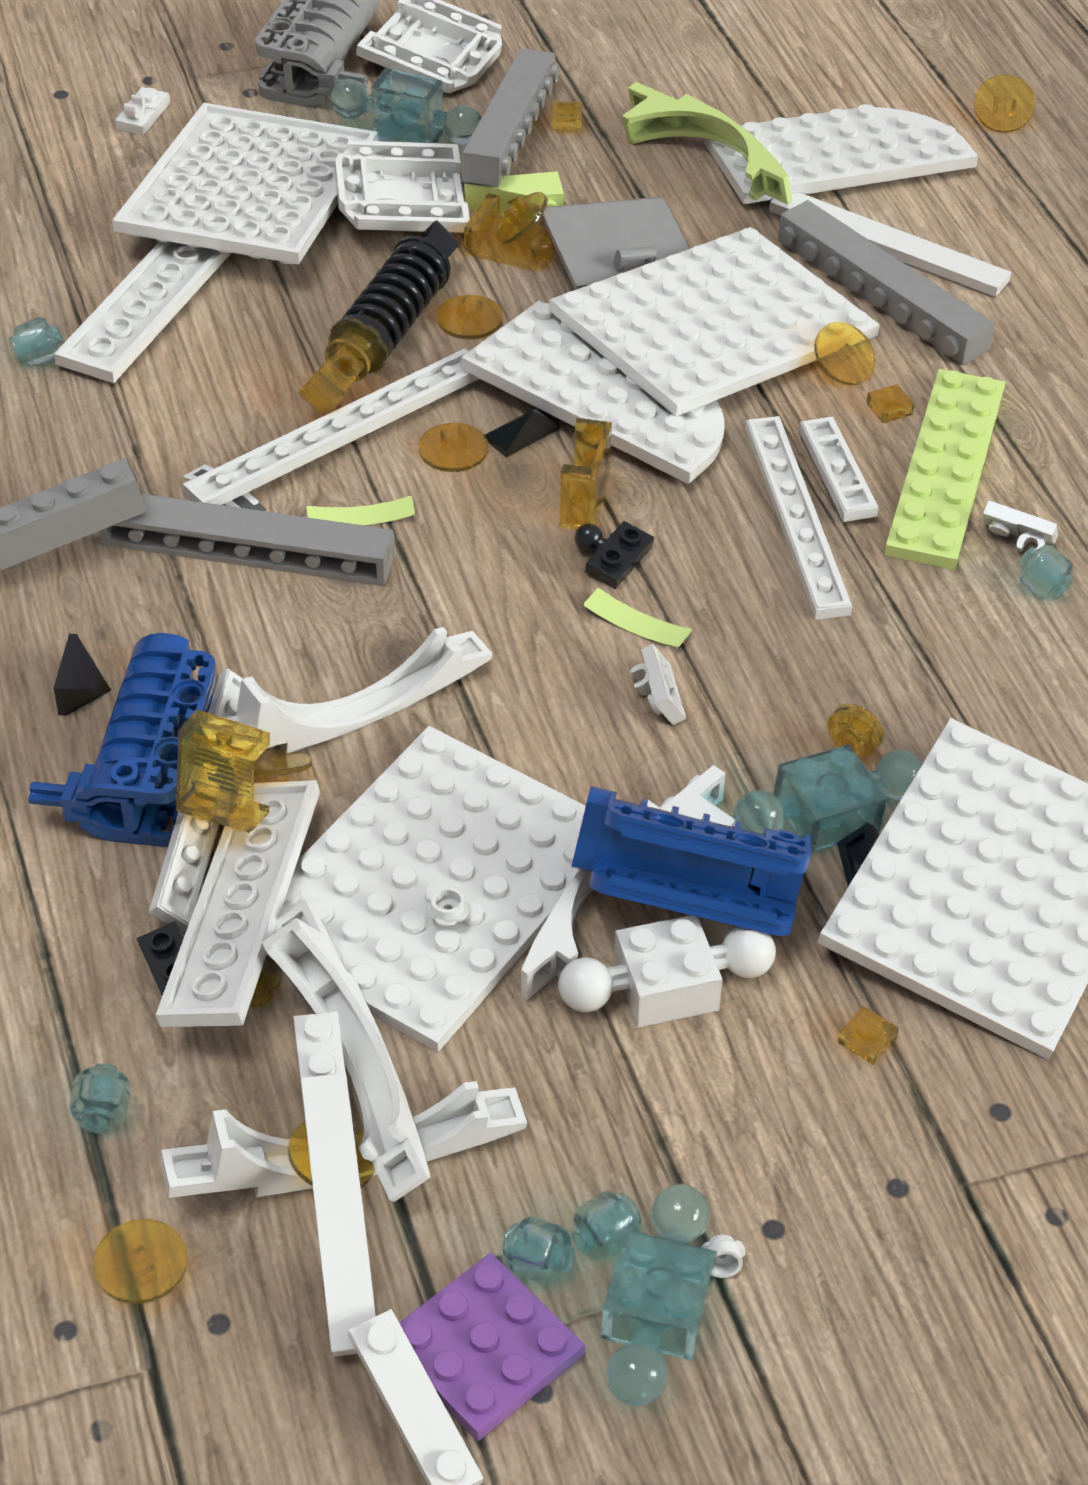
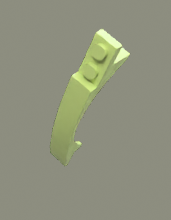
(663, 116)

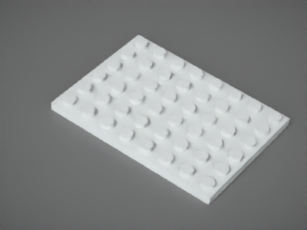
(242, 184)
(708, 319)
(427, 825)
(978, 890)

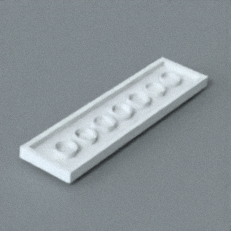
(138, 310)
(238, 911)

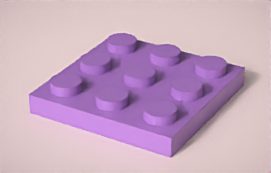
(489, 1345)

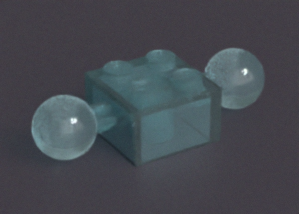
(405, 108)
(828, 794)
(658, 1295)

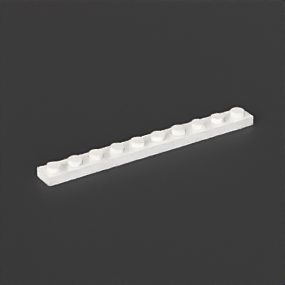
(329, 432)

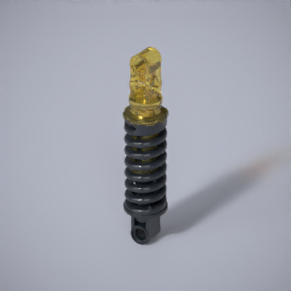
(381, 315)

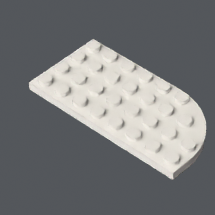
(848, 149)
(568, 378)

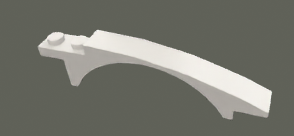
(429, 669)
(555, 943)
(313, 965)
(249, 1159)
(334, 1178)

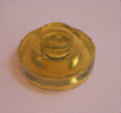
(855, 727)

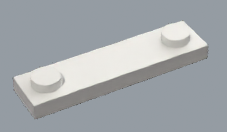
(838, 469)
(413, 1402)

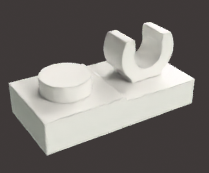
(142, 110)
(1006, 520)
(658, 678)

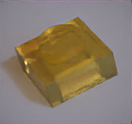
(566, 116)
(890, 403)
(868, 1035)

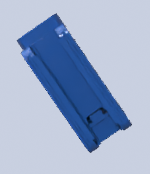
(135, 772)
(692, 863)

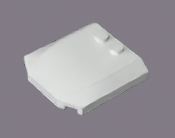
(435, 43)
(401, 186)

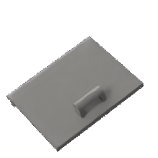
(611, 237)

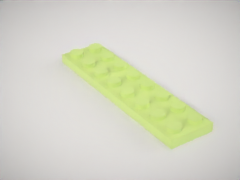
(945, 470)

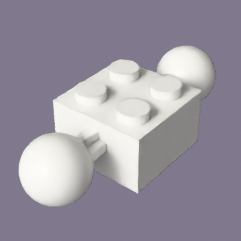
(666, 970)

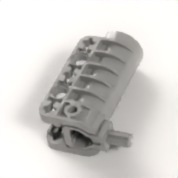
(310, 48)

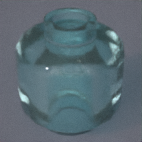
(36, 341)
(1046, 572)
(100, 1098)
(602, 1223)
(538, 1249)

